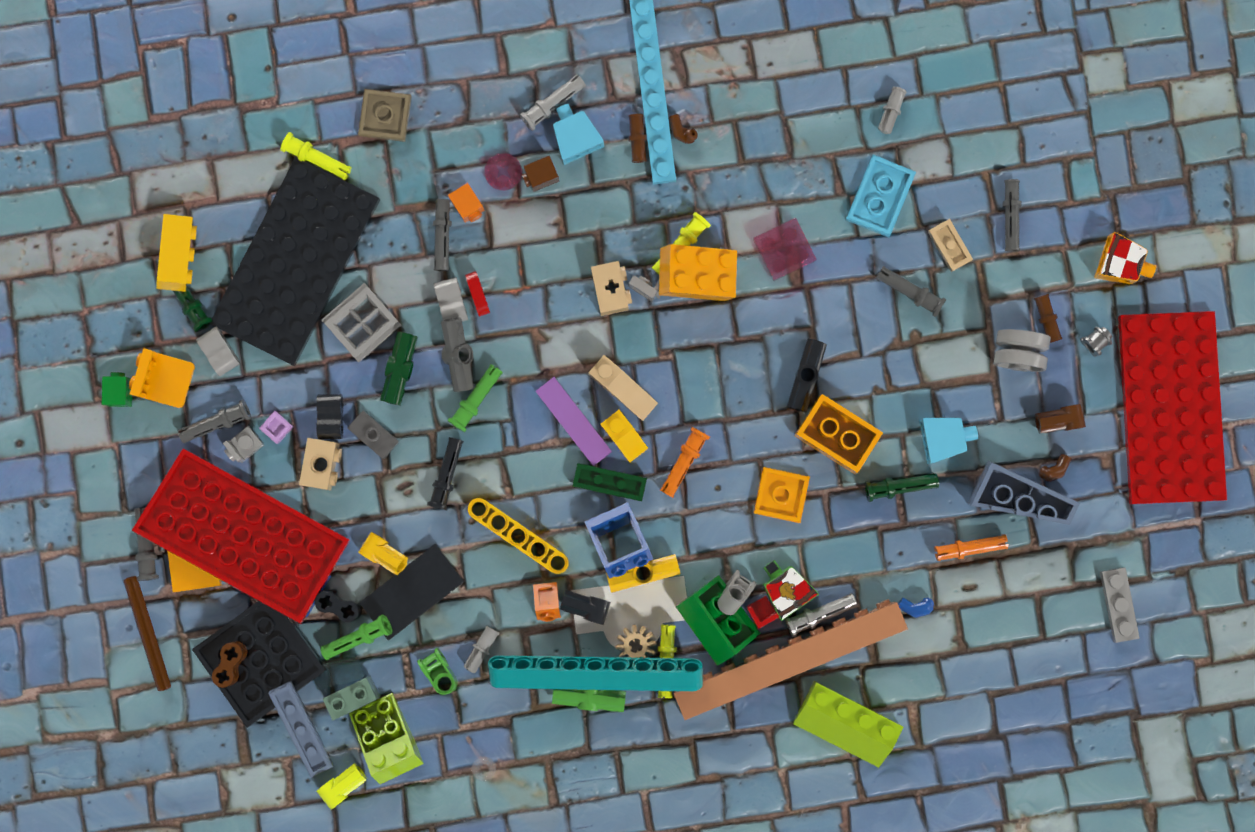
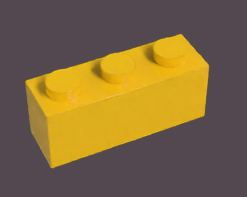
(175, 253)

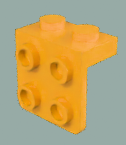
(161, 378)

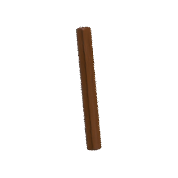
(147, 633)

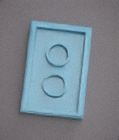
(880, 196)

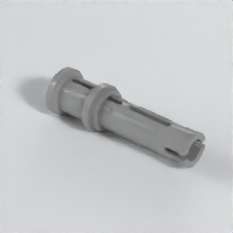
(544, 108)
(811, 618)

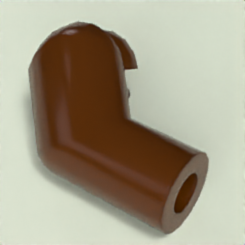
(681, 133)
(1057, 471)

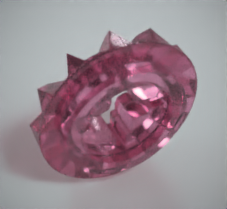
(503, 182)

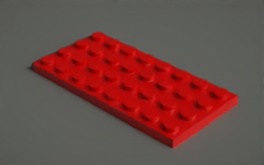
(1172, 407)
(241, 536)

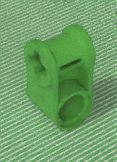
(437, 671)

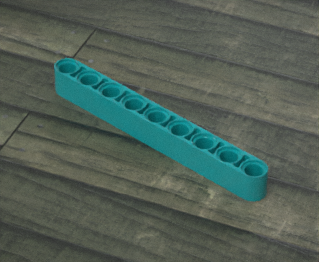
(596, 673)

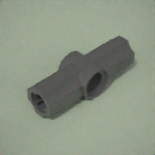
(457, 354)

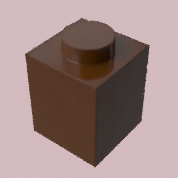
(540, 174)

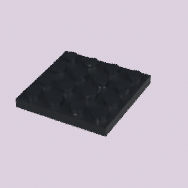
(274, 657)

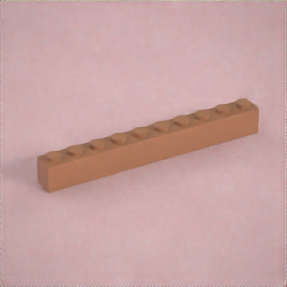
(793, 658)

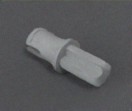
(892, 110)
(480, 649)

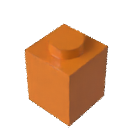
(466, 203)

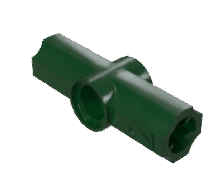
(399, 368)

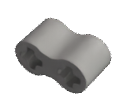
(450, 299)
(218, 351)

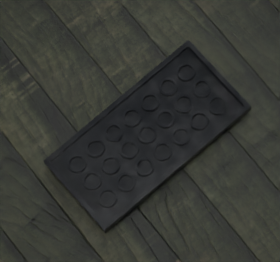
(295, 261)

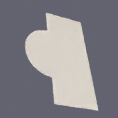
(641, 605)

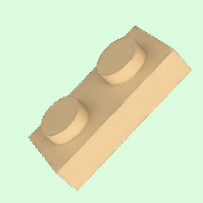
(950, 245)

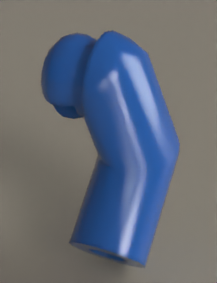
(916, 610)

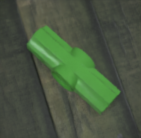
(591, 699)

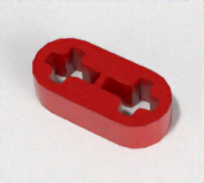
(477, 293)

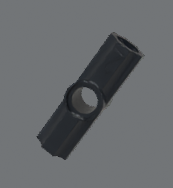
(811, 360)

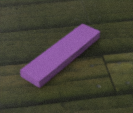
(573, 421)

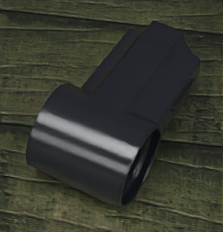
(589, 608)

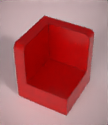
(761, 612)

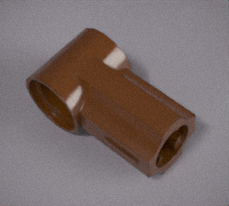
(1065, 418)

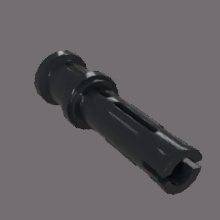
(443, 485)

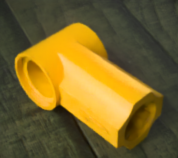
(378, 551)

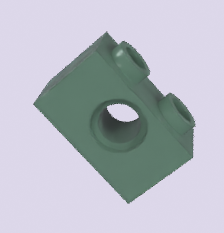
(351, 698)

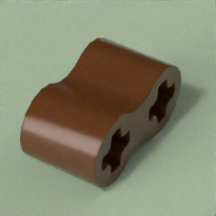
(229, 664)

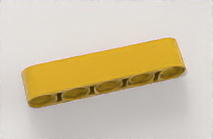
(507, 531)

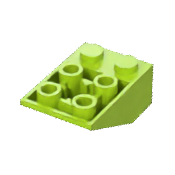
(385, 739)

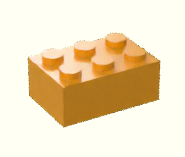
(697, 272)
(838, 434)

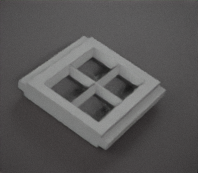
(361, 322)

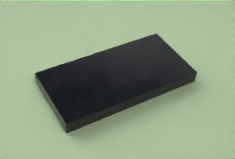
(413, 590)

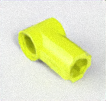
(337, 789)

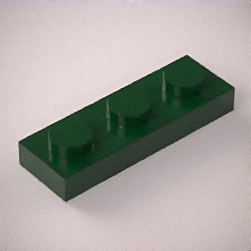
(609, 482)

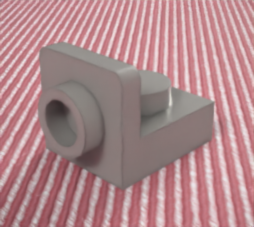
(643, 287)
(243, 445)

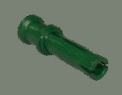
(192, 308)
(889, 487)

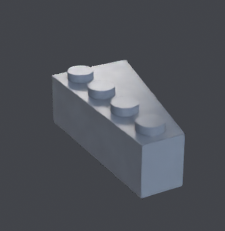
(1012, 493)

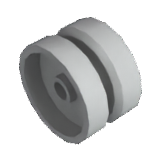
(1021, 350)

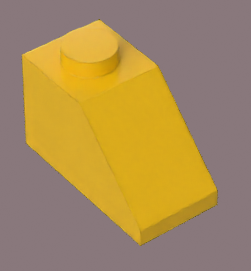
(624, 436)

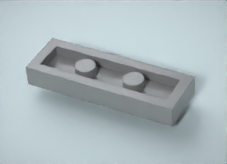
(1119, 605)

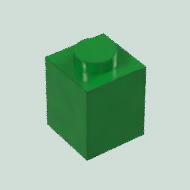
(116, 390)

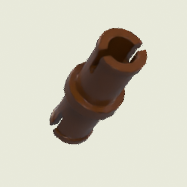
(637, 138)
(1048, 317)

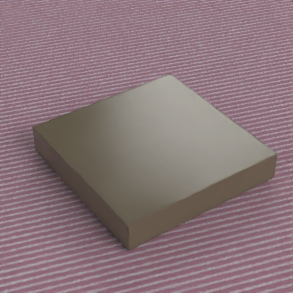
(384, 115)

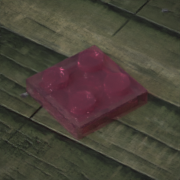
(784, 249)

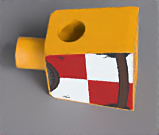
(1123, 261)

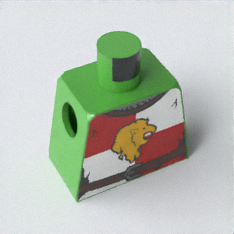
(787, 589)

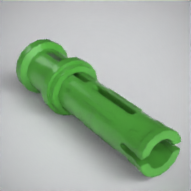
(469, 407)
(366, 633)

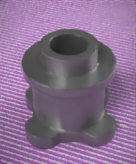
(1097, 340)

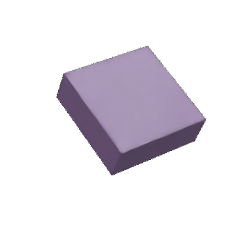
(276, 427)

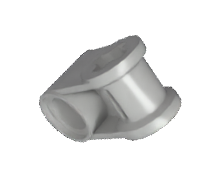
(735, 593)

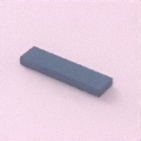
(301, 729)

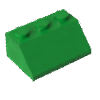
(718, 632)

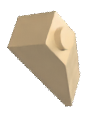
(622, 387)

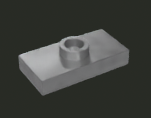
(373, 434)

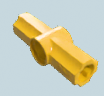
(659, 569)

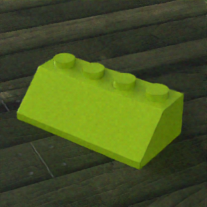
(847, 724)

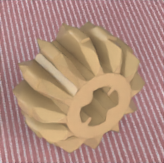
(631, 636)

